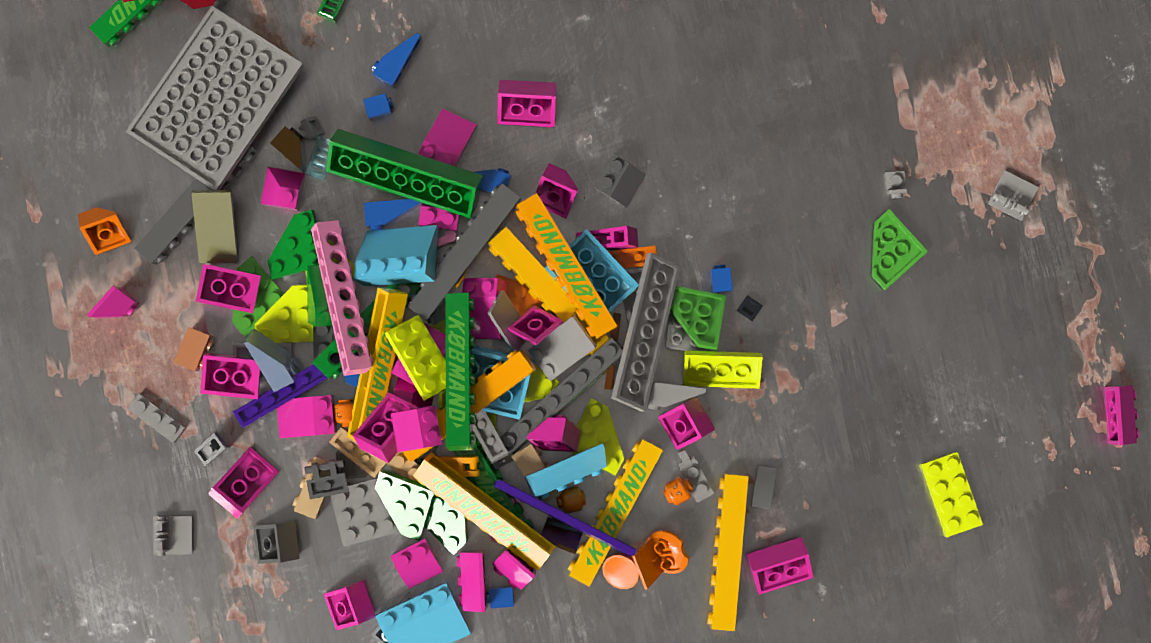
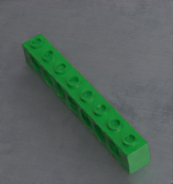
(323, 361)

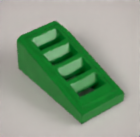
(326, 15)

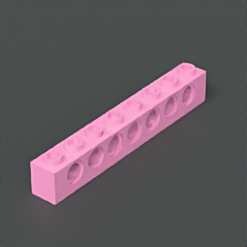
(333, 288)

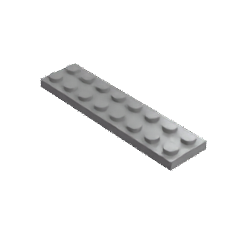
(645, 332)

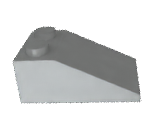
(562, 348)
(668, 394)

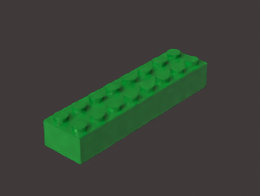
(403, 173)

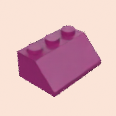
(526, 103)
(1121, 415)
(780, 565)
(472, 580)

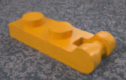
(458, 464)

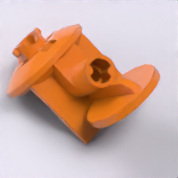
(659, 554)

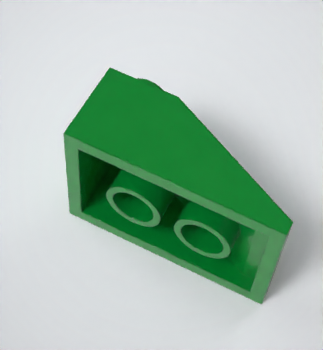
(316, 298)

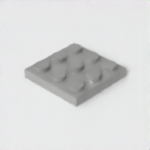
(362, 514)

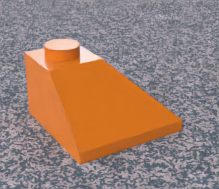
(102, 230)

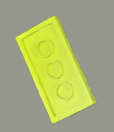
(419, 356)
(722, 369)
(951, 494)

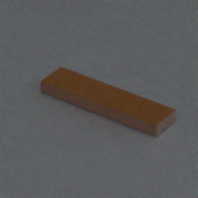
(614, 334)

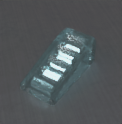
(319, 140)

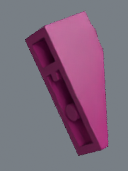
(616, 238)

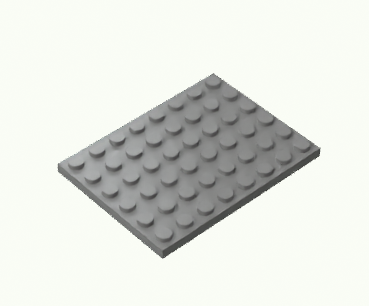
(215, 98)

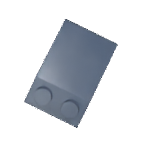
(273, 360)

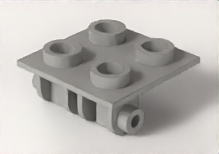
(1013, 195)
(678, 338)
(172, 535)

